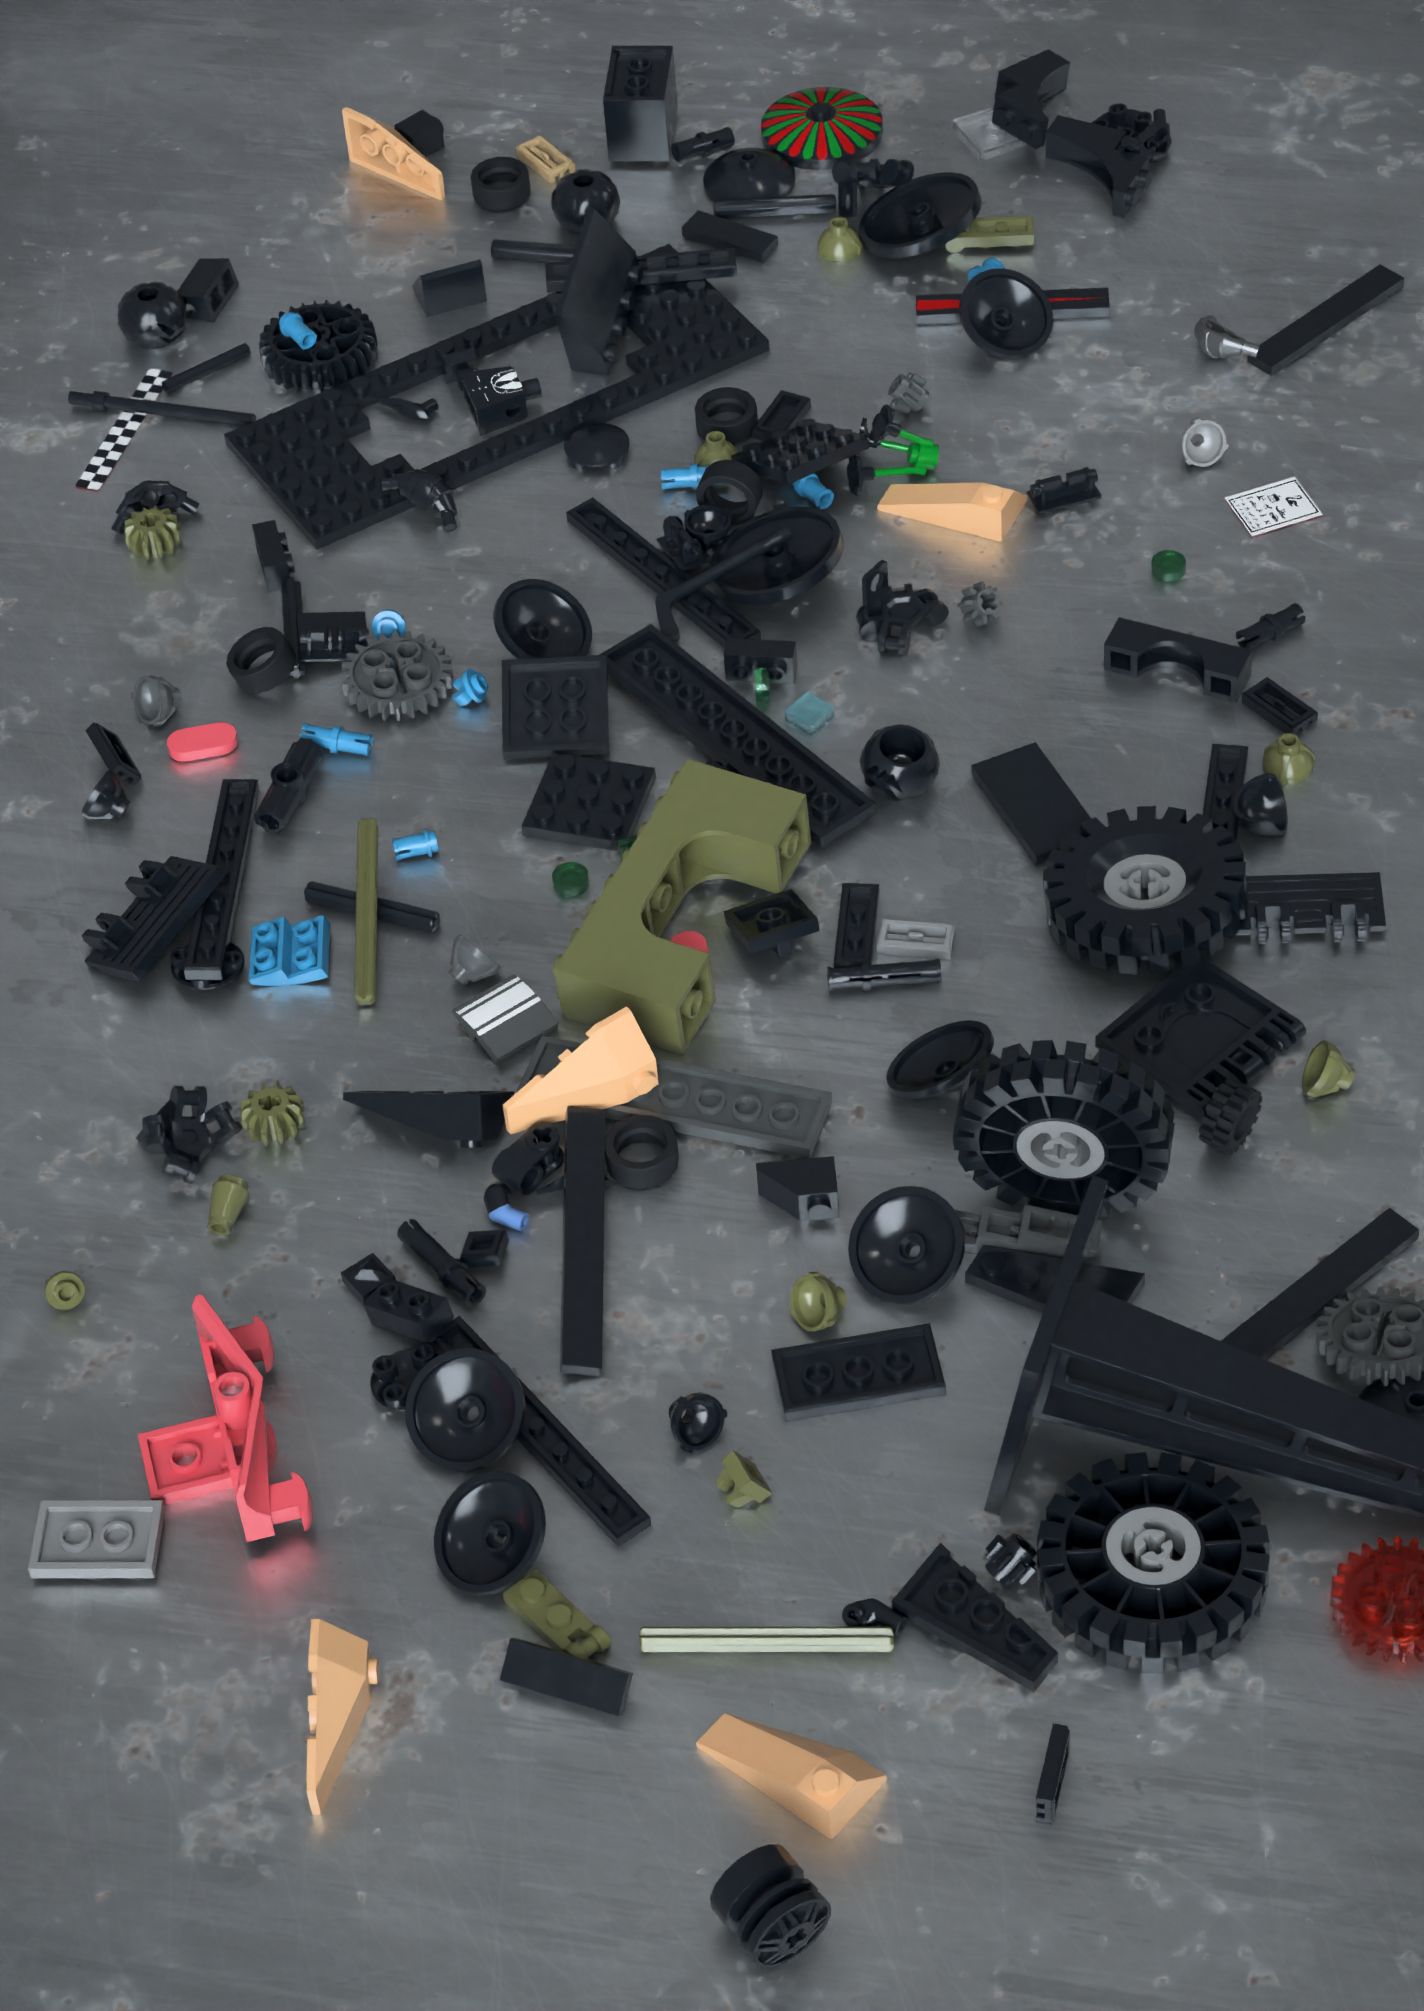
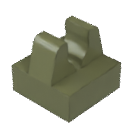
(745, 1478)

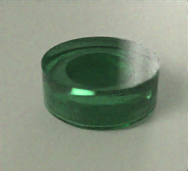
(1168, 565)
(762, 686)
(570, 879)

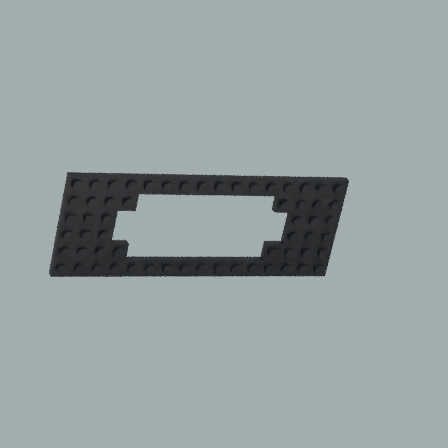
(334, 492)

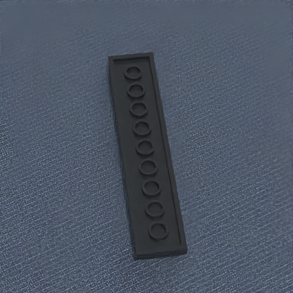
(734, 730)

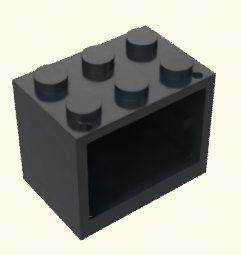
(640, 103)

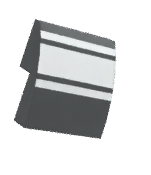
(506, 1018)

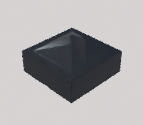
(484, 1248)
(366, 1276)

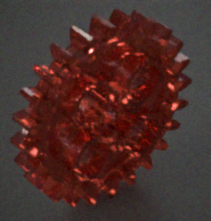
(1365, 1583)

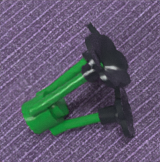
(921, 453)

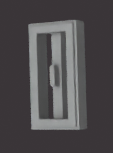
(911, 941)

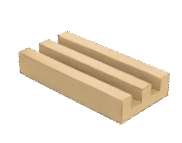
(540, 161)

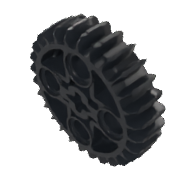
(342, 349)

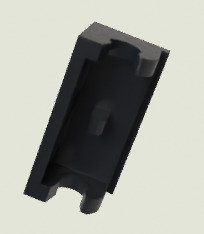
(208, 287)

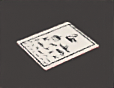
(1273, 506)

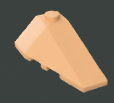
(390, 154)
(964, 507)
(599, 1074)
(339, 1702)
(801, 1774)

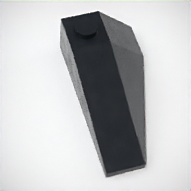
(450, 1115)

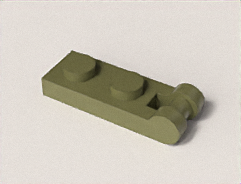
(995, 232)
(555, 1617)

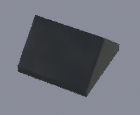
(451, 288)

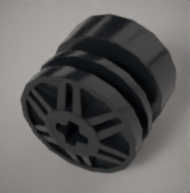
(770, 1905)

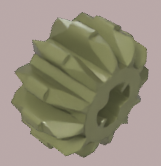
(152, 532)
(272, 1114)

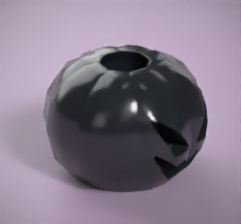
(582, 191)
(147, 306)
(899, 762)

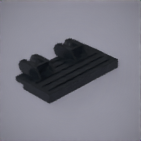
(1314, 903)
(150, 924)

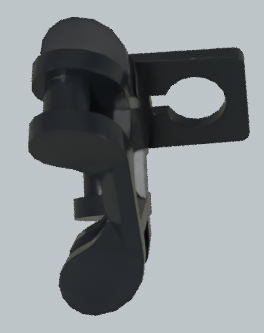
(868, 175)
(896, 608)
(186, 1137)

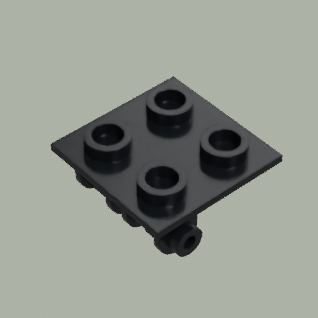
(330, 635)

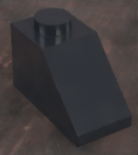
(801, 1187)

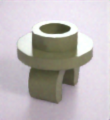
(64, 1290)

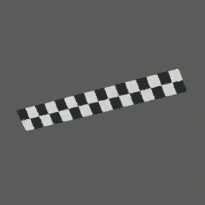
(121, 432)

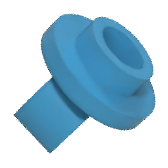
(387, 622)
(470, 687)

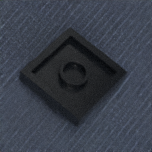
(772, 922)

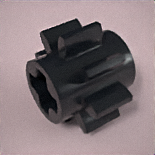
(1010, 1559)

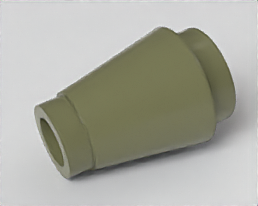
(226, 1203)

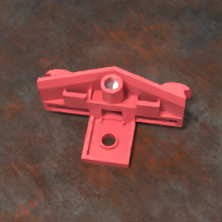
(237, 1443)

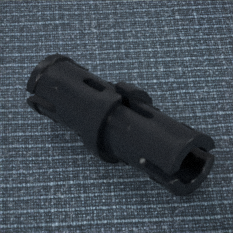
(720, 139)
(1271, 626)

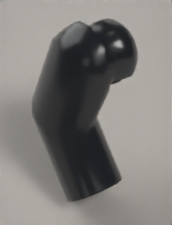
(873, 1613)

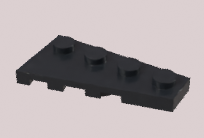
(1030, 1277)
(964, 1614)

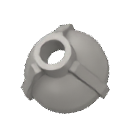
(1209, 446)

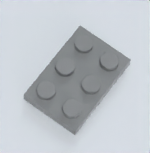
(96, 1539)

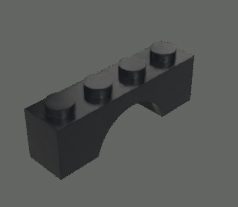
(1140, 647)

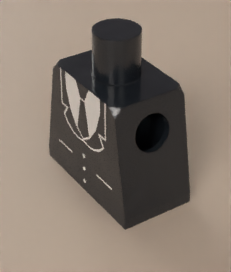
(497, 397)

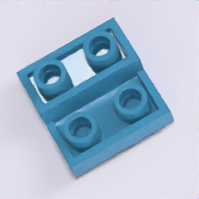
(289, 953)

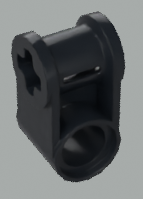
(528, 1164)

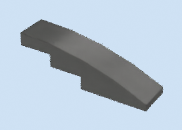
(1033, 1231)

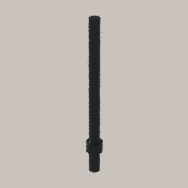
(103, 401)

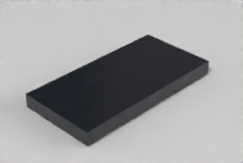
(1031, 799)
(858, 1372)

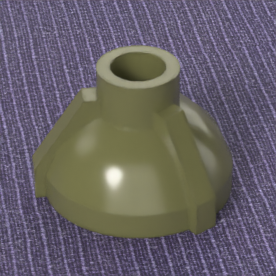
(839, 241)
(714, 449)
(1288, 759)
(1326, 1071)
(816, 1301)

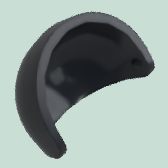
(1261, 806)

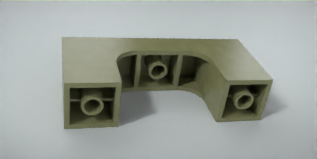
(699, 831)

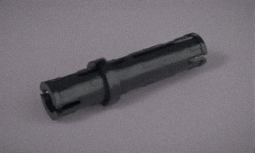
(887, 974)
(450, 1270)

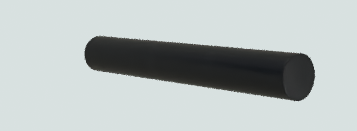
(206, 368)

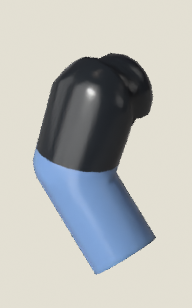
(499, 1208)

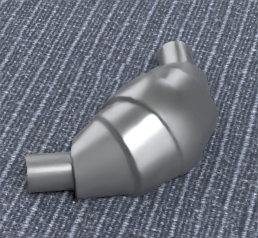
(1221, 342)

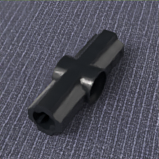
(288, 785)

